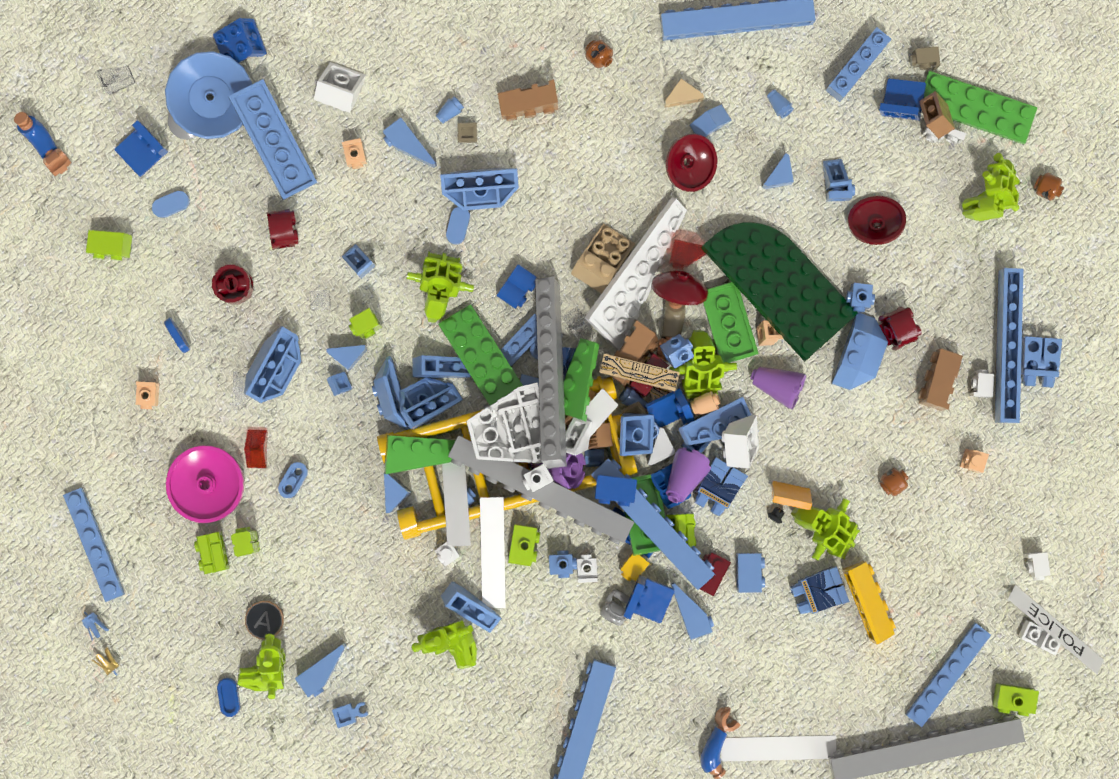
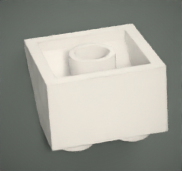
(339, 87)
(741, 442)

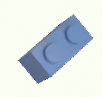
(749, 572)

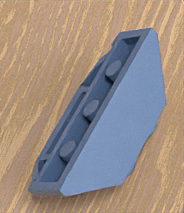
(480, 187)
(861, 353)
(273, 366)
(387, 389)
(426, 400)

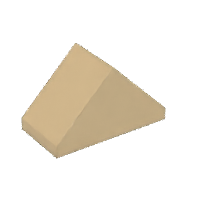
(683, 94)

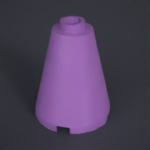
(779, 384)
(686, 473)
(570, 475)

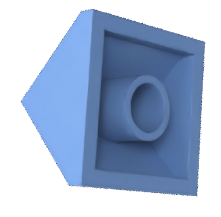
(636, 434)
(394, 492)

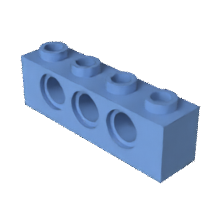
(858, 64)

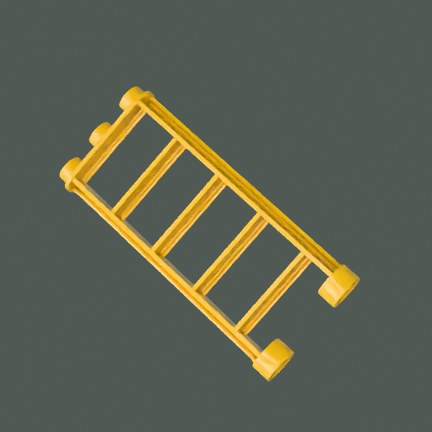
(407, 516)

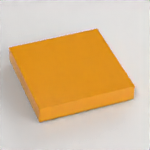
(791, 495)

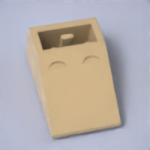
(602, 258)

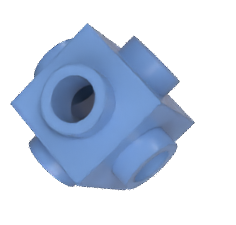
(865, 292)
(677, 350)
(555, 567)

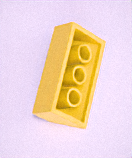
(868, 602)

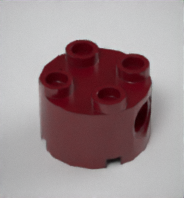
(281, 229)
(232, 284)
(899, 327)

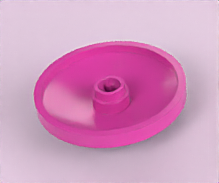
(205, 484)

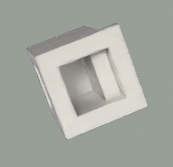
(982, 384)
(544, 475)
(447, 554)
(1037, 565)
(590, 576)

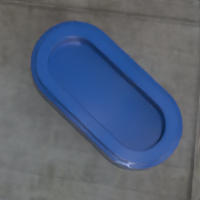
(177, 335)
(228, 697)

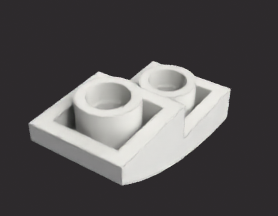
(953, 137)
(1039, 637)

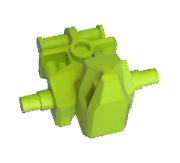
(999, 192)
(440, 280)
(703, 370)
(830, 529)
(452, 637)
(269, 671)

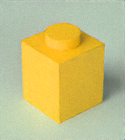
(633, 567)

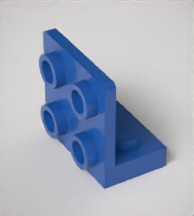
(240, 40)
(903, 99)
(141, 149)
(670, 408)
(649, 599)

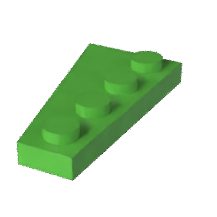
(579, 379)
(411, 453)

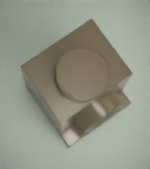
(925, 58)

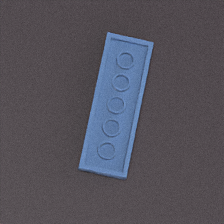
(272, 139)

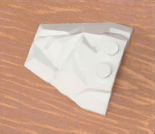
(509, 428)

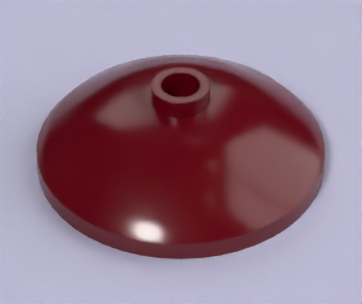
(700, 163)
(873, 213)
(679, 288)

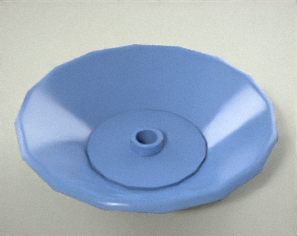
(192, 82)

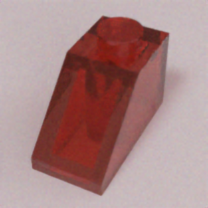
(685, 254)

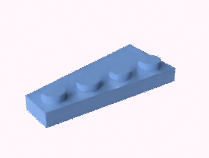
(714, 423)

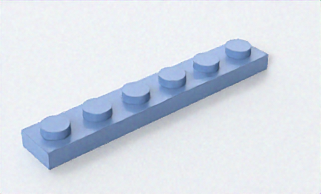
(94, 544)
(948, 674)

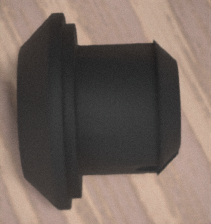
(776, 516)

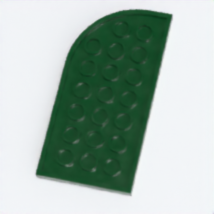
(780, 284)

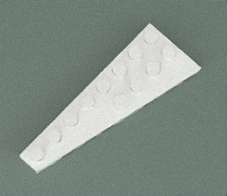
(630, 287)

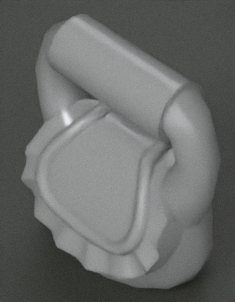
(612, 611)

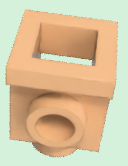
(354, 145)
(767, 334)
(152, 389)
(974, 460)

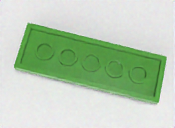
(983, 108)
(480, 354)

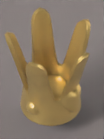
(106, 666)

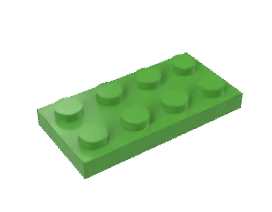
(729, 323)
(639, 540)

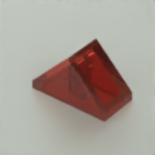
(256, 448)

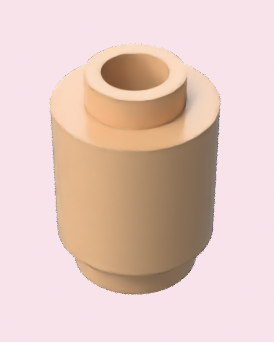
(705, 404)

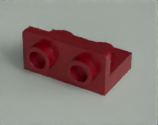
(720, 568)

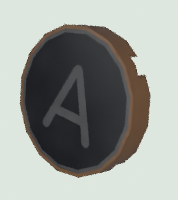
(264, 619)

